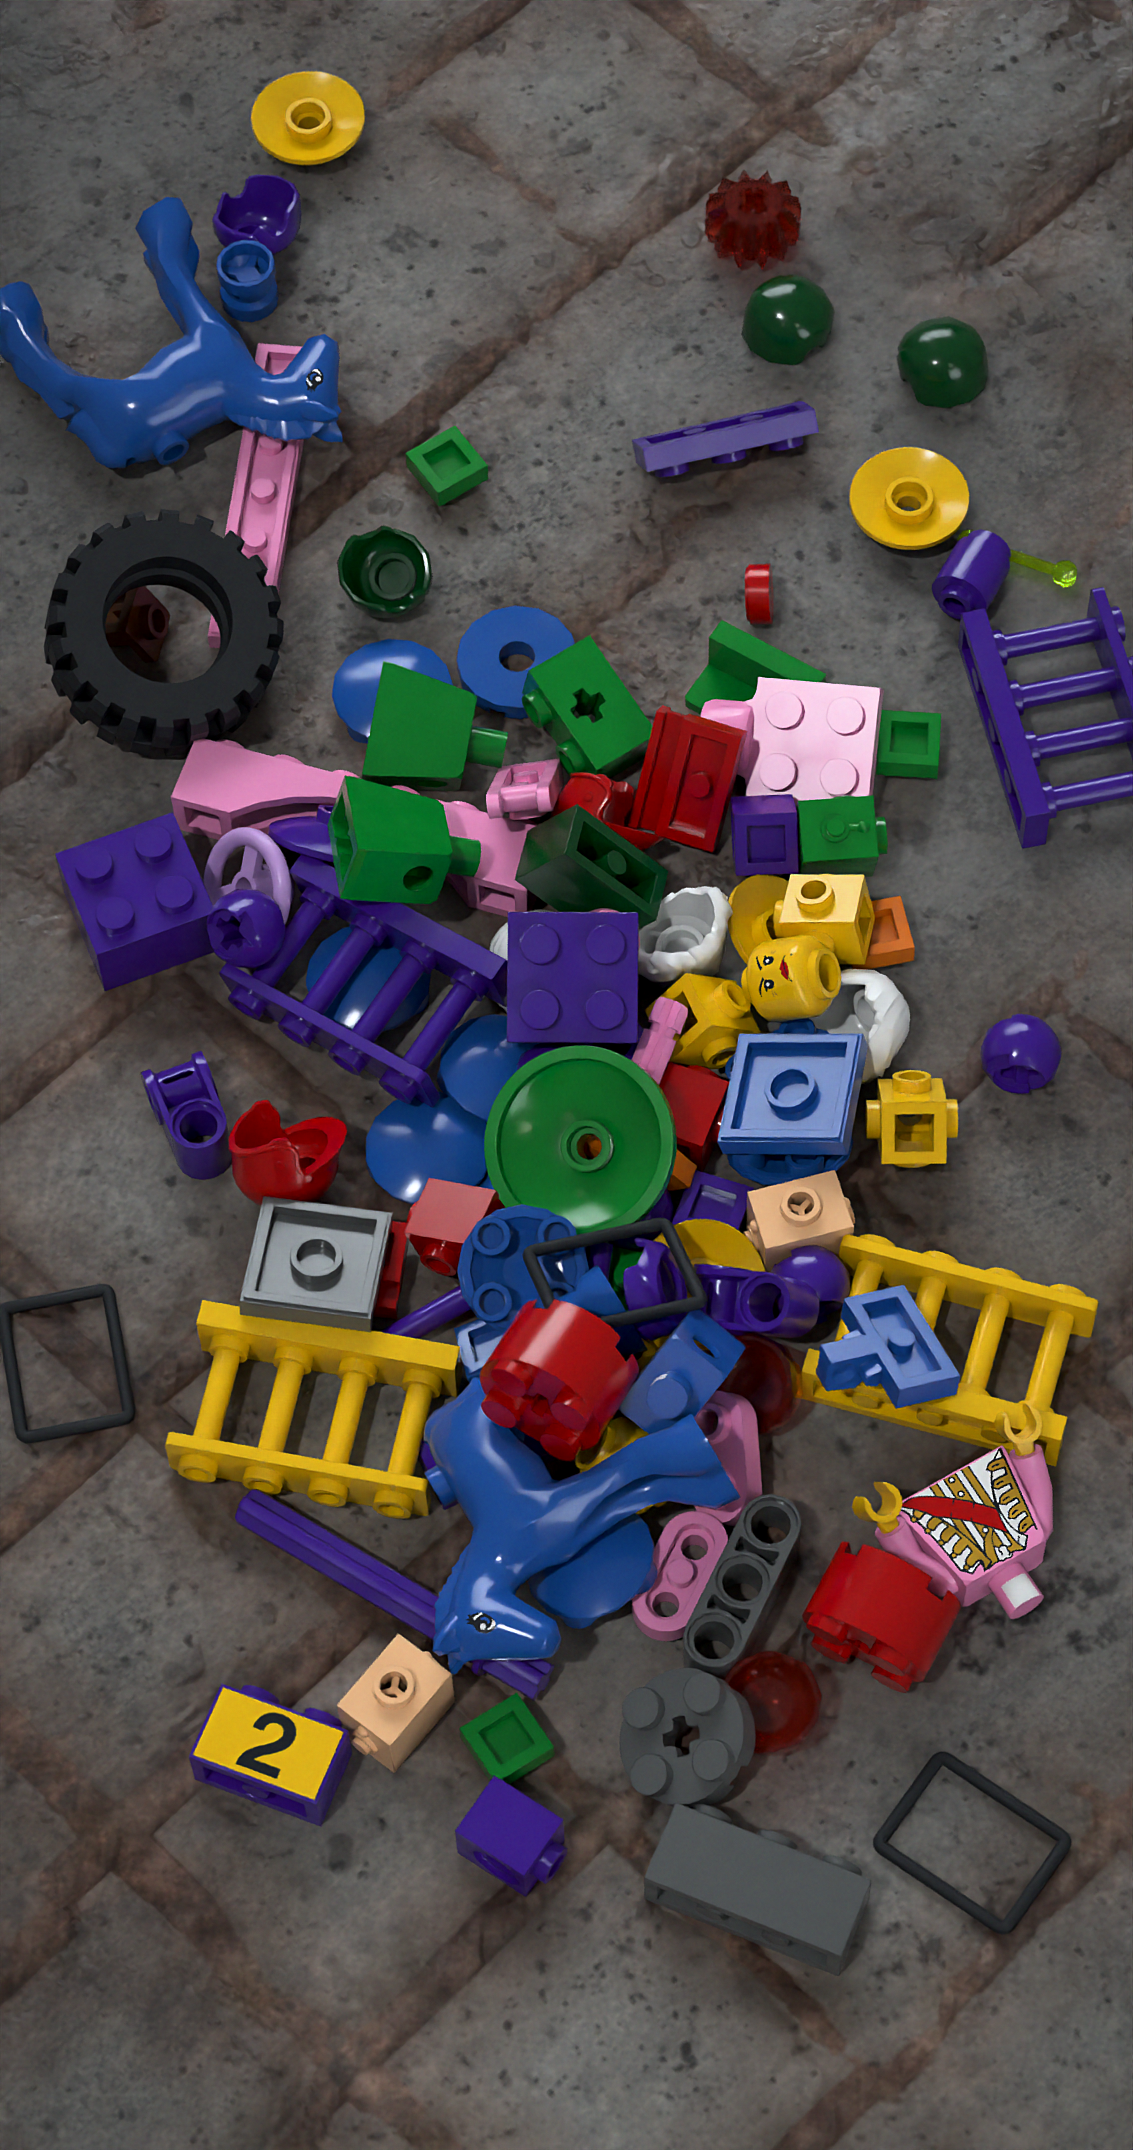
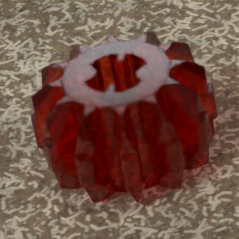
(752, 219)

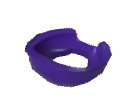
(654, 1282)

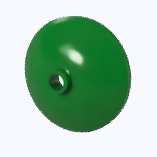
(549, 1113)

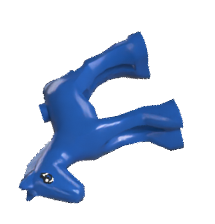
(186, 383)
(536, 1522)

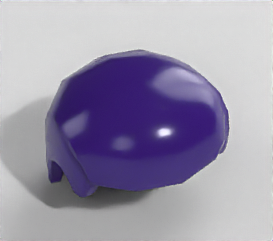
(263, 213)

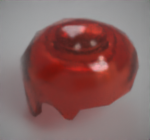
(768, 1380)
(781, 1699)

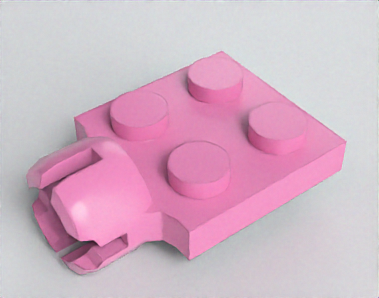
(805, 737)

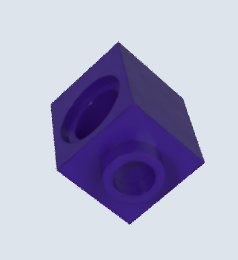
(764, 834)
(512, 1837)

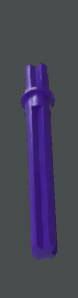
(371, 1581)

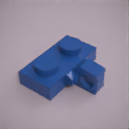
(889, 1347)

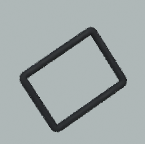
(698, 1294)
(119, 1358)
(942, 1888)

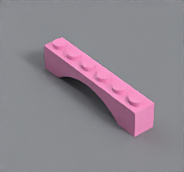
(239, 788)

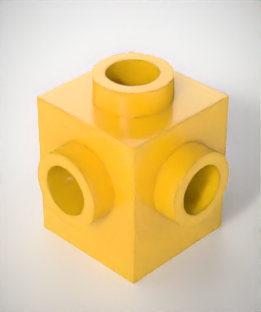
(831, 910)
(713, 1021)
(915, 1139)

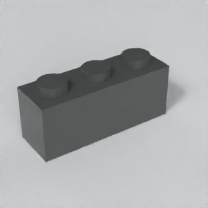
(757, 1887)

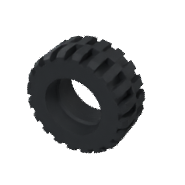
(176, 557)

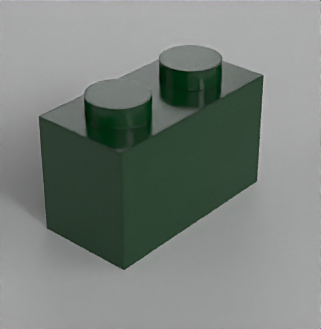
(587, 866)

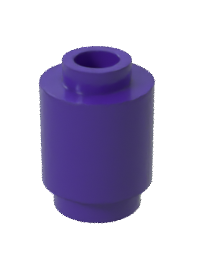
(972, 573)

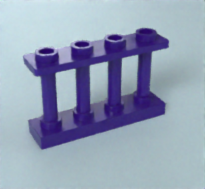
(1004, 701)
(422, 946)

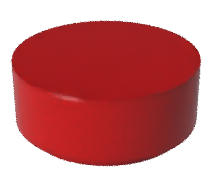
(759, 594)

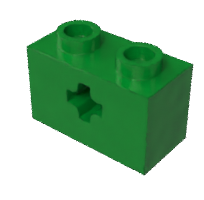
(586, 682)

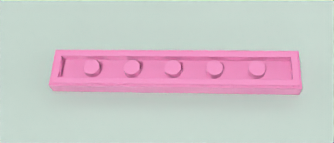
(264, 487)

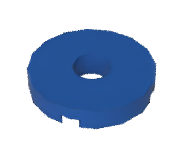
(495, 638)

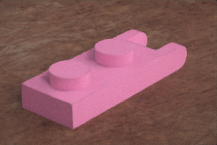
(525, 789)

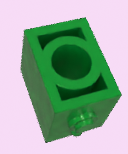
(840, 836)

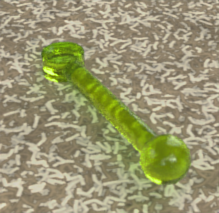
(1062, 572)

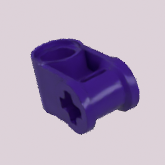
(189, 1107)
(745, 1298)

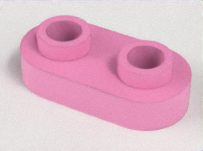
(736, 1447)
(678, 1577)

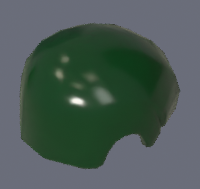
(787, 319)
(943, 362)
(385, 572)

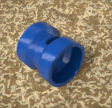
(247, 281)

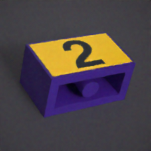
(271, 1752)

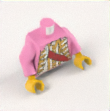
(977, 1525)

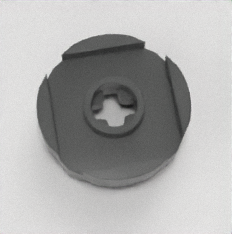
(649, 1732)

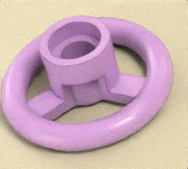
(268, 878)

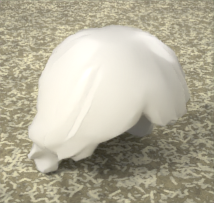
(685, 936)
(869, 1006)

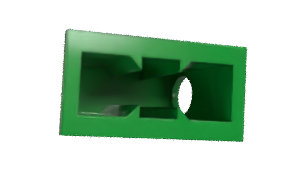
(426, 733)
(394, 844)

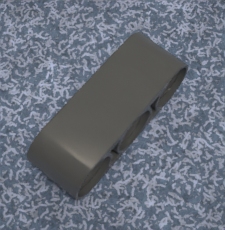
(746, 1562)

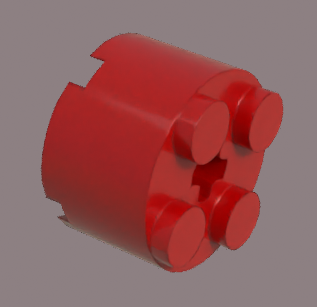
(557, 1377)
(880, 1614)

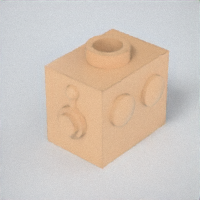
(798, 1216)
(396, 1703)

